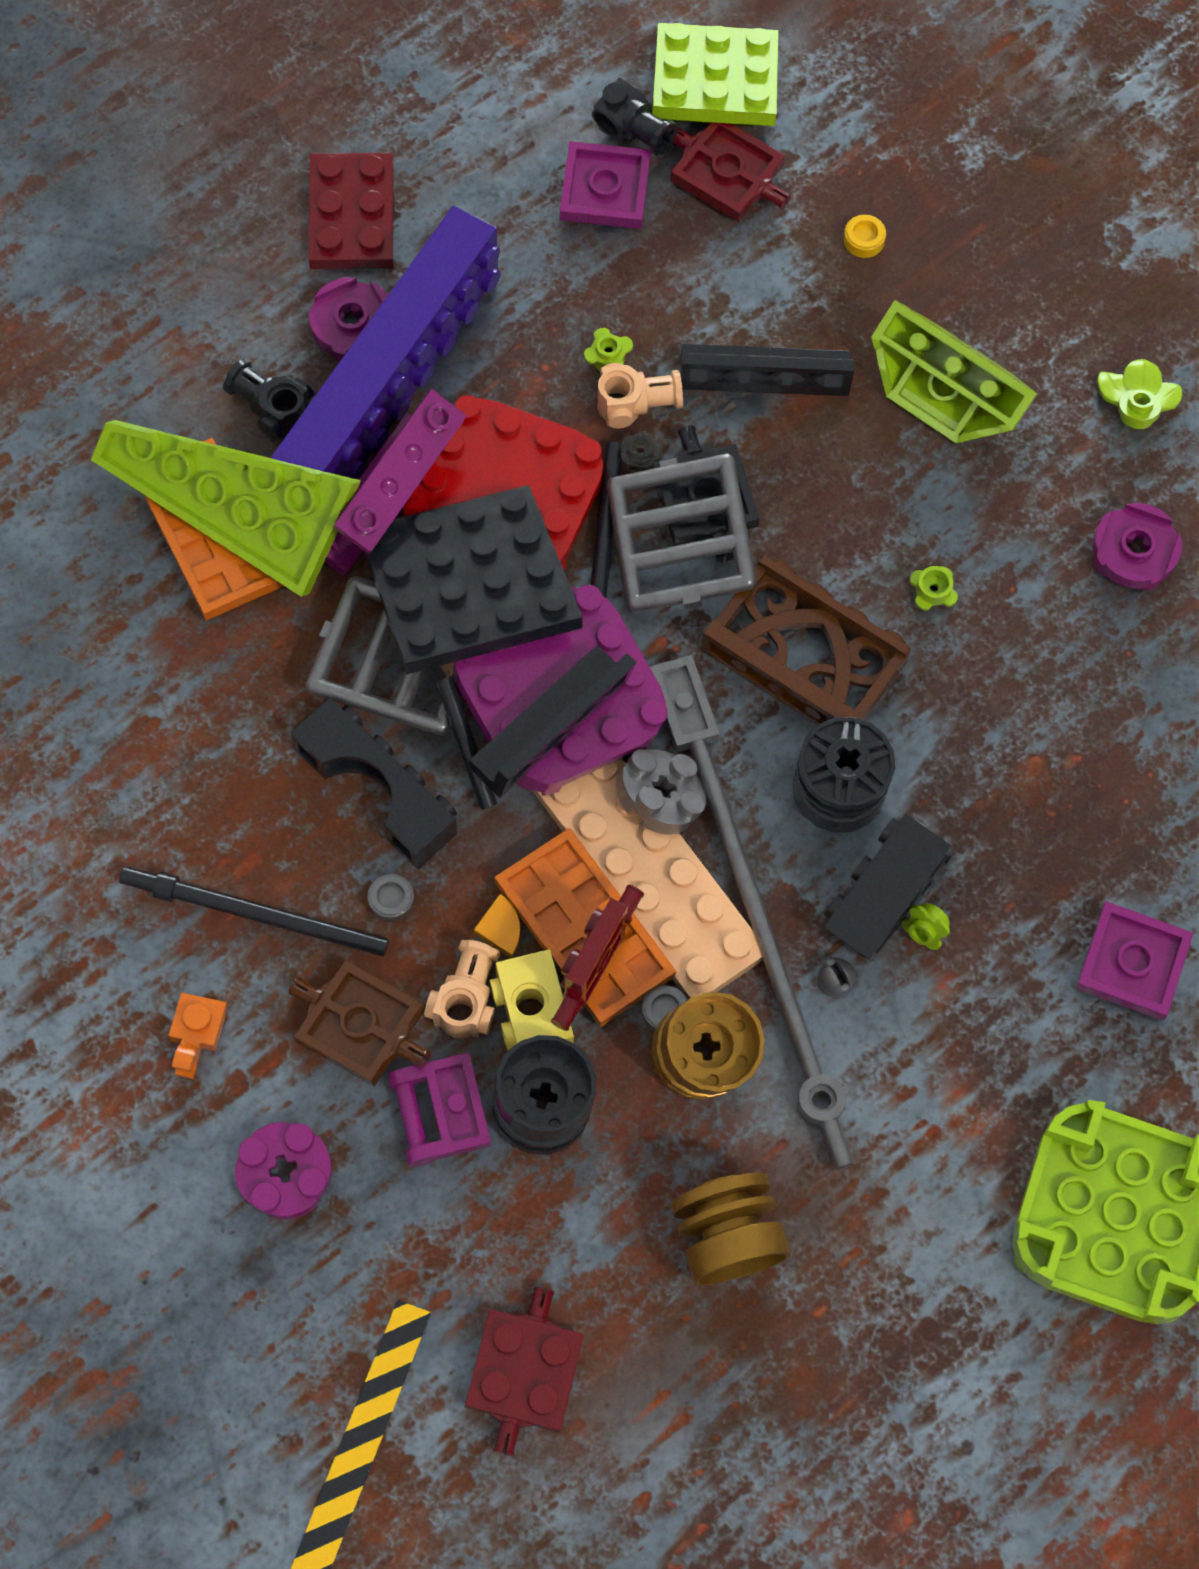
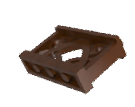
(817, 610)

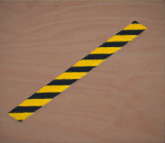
(362, 1438)

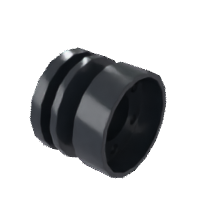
(842, 797)
(548, 1069)

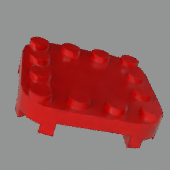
(509, 449)

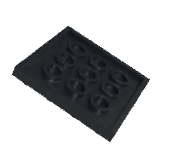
(471, 580)

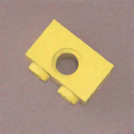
(528, 978)

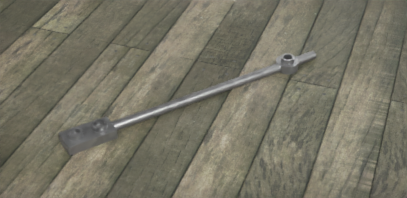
(692, 728)

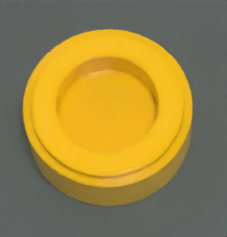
(864, 236)

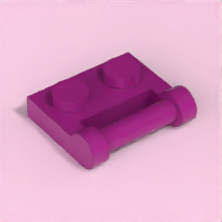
(455, 1106)

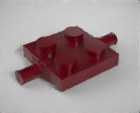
(728, 169)
(585, 967)
(524, 1371)

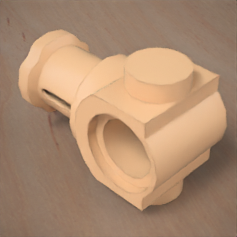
(638, 391)
(465, 990)

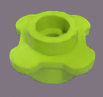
(604, 339)
(939, 577)
(927, 925)

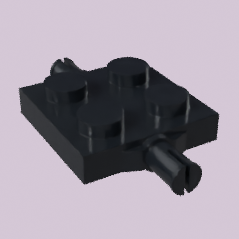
(702, 488)

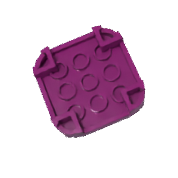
(511, 679)

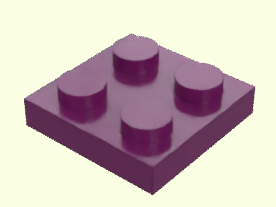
(605, 185)
(1134, 960)

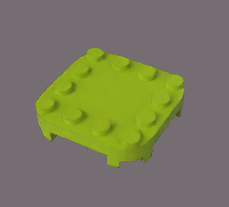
(1113, 1214)

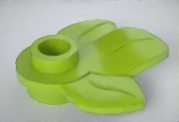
(1139, 393)

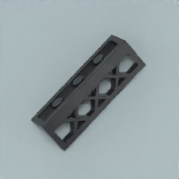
(766, 370)
(550, 719)

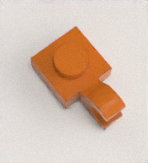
(195, 1027)

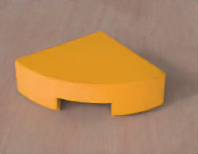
(500, 927)

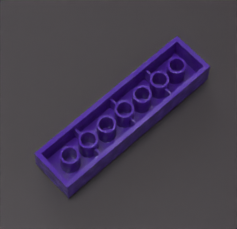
(397, 349)

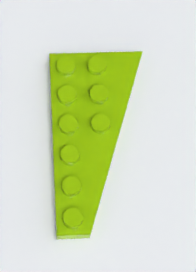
(249, 503)

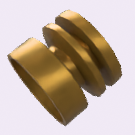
(723, 1026)
(727, 1218)

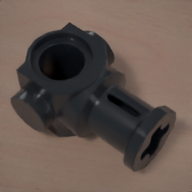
(627, 115)
(268, 396)

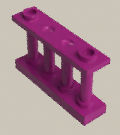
(393, 478)

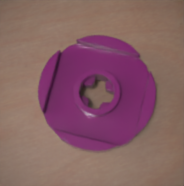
(329, 309)
(1132, 569)
(307, 1182)

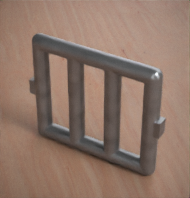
(736, 542)
(358, 695)

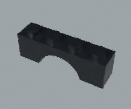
(339, 745)

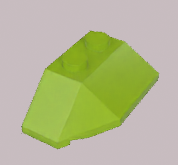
(946, 378)

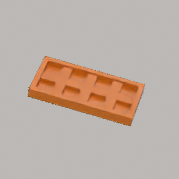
(211, 571)
(555, 897)

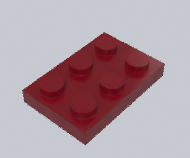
(351, 210)

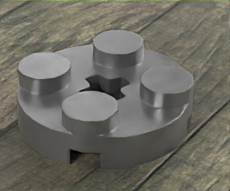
(676, 776)

